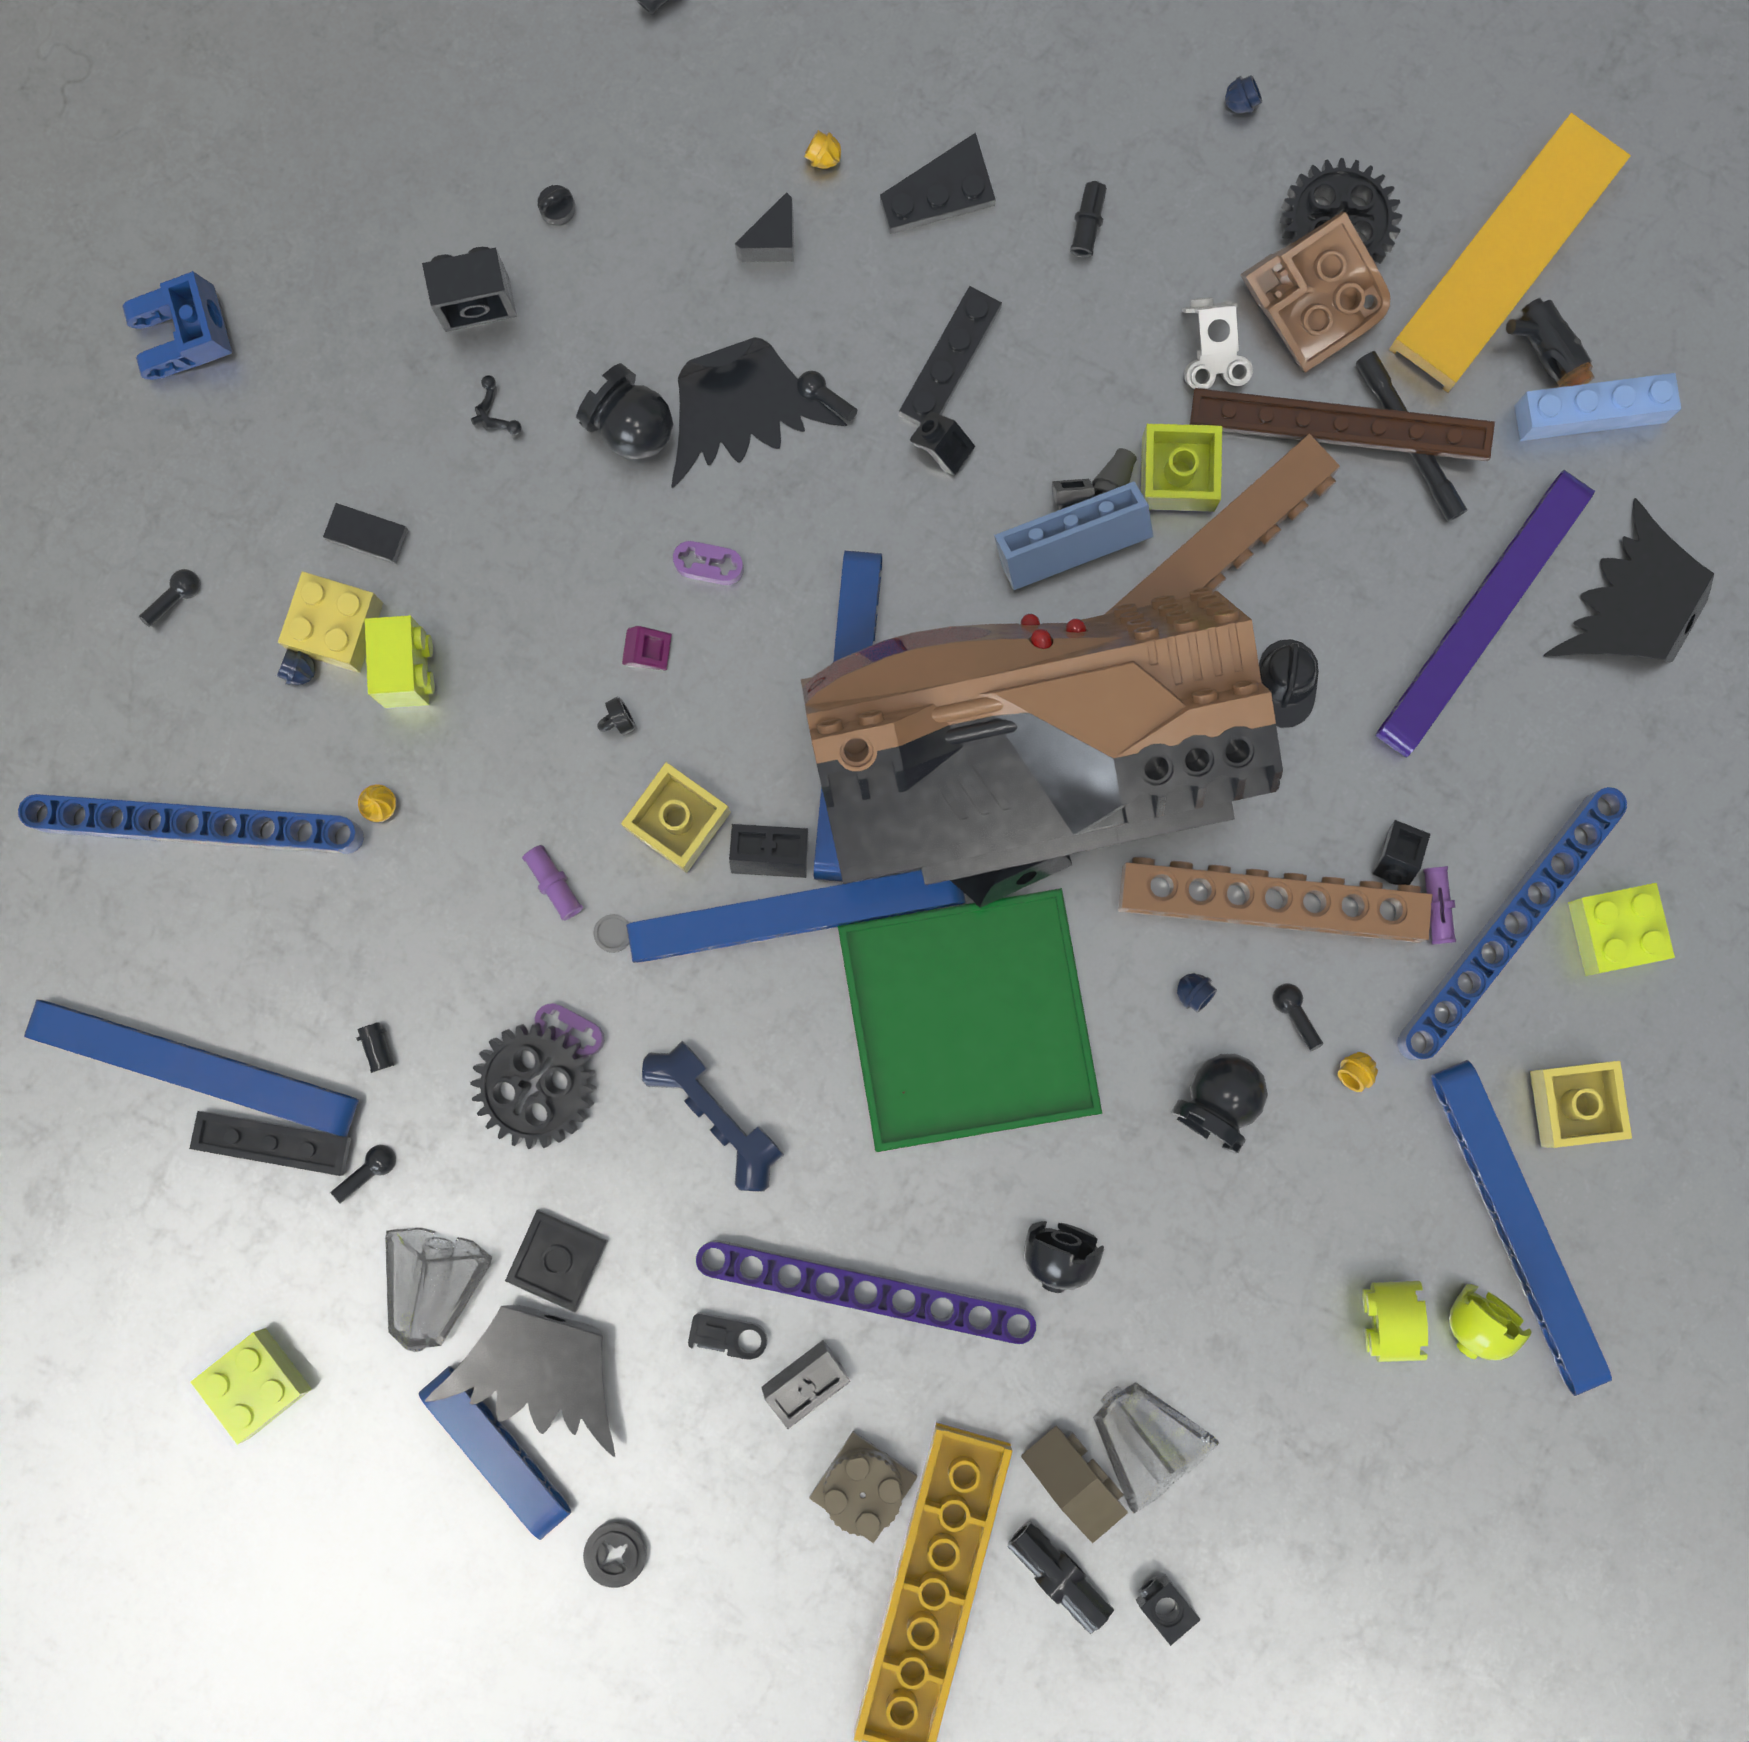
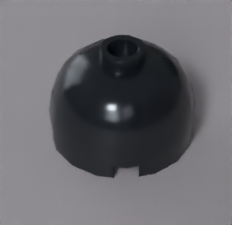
(1061, 1257)

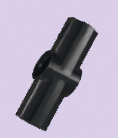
(1060, 1577)

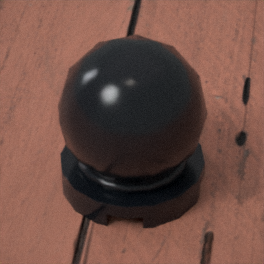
(630, 416)
(1225, 1097)

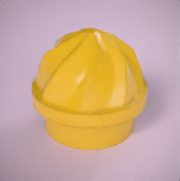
(823, 150)
(377, 803)
(1358, 1071)

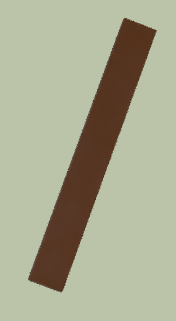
(1344, 424)

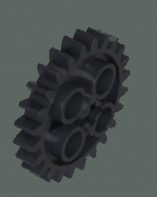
(1338, 187)
(561, 1105)

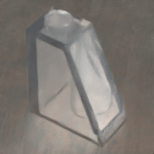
(429, 1284)
(1149, 1443)

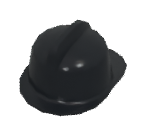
(1292, 677)

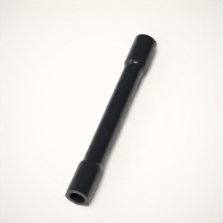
(1441, 487)

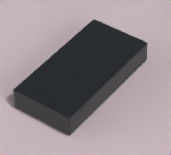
(365, 533)

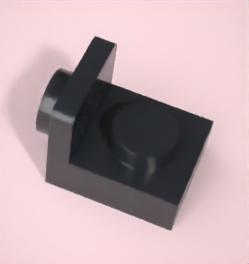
(943, 441)
(1402, 854)

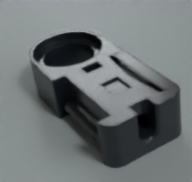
(723, 1333)

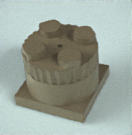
(863, 1488)

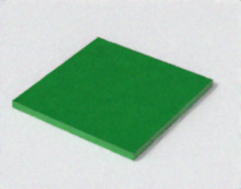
(969, 1020)

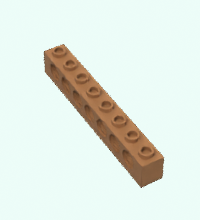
(1409, 924)

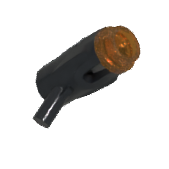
(1553, 343)

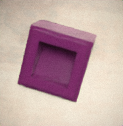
(646, 648)

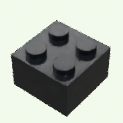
(469, 288)

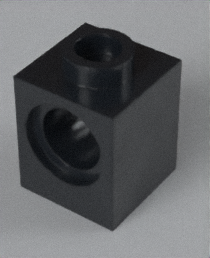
(1179, 1620)

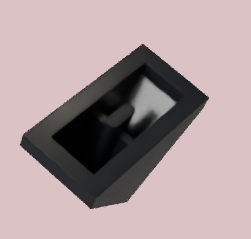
(771, 236)

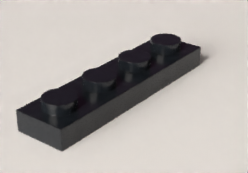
(951, 356)
(270, 1143)

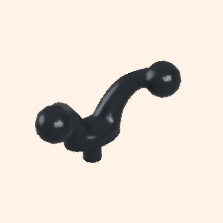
(514, 427)

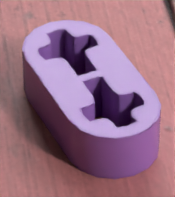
(706, 571)
(573, 1021)

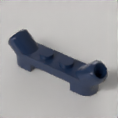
(682, 1070)

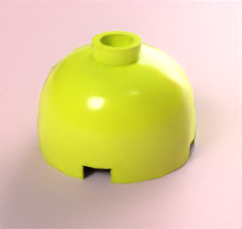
(1486, 1326)

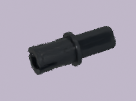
(1088, 219)

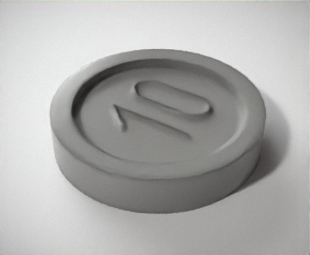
(611, 933)

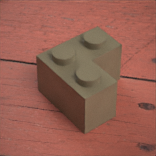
(1076, 1486)

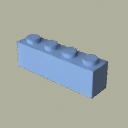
(1597, 407)
(1074, 535)

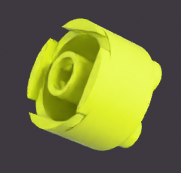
(1397, 1321)

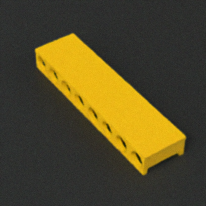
(1510, 251)
(933, 1587)

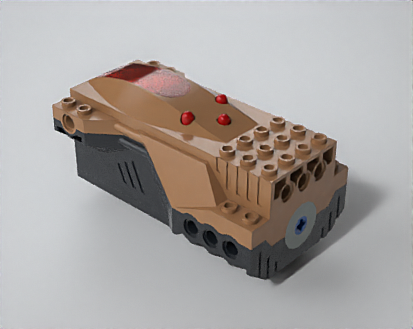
(1040, 737)

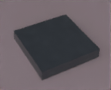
(556, 1260)

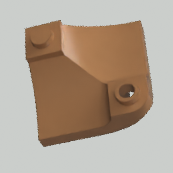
(1319, 291)

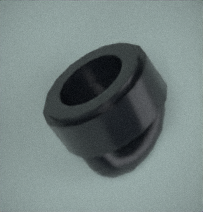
(556, 204)
(618, 717)

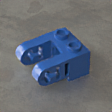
(197, 321)

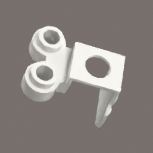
(1216, 356)

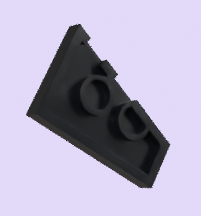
(941, 189)

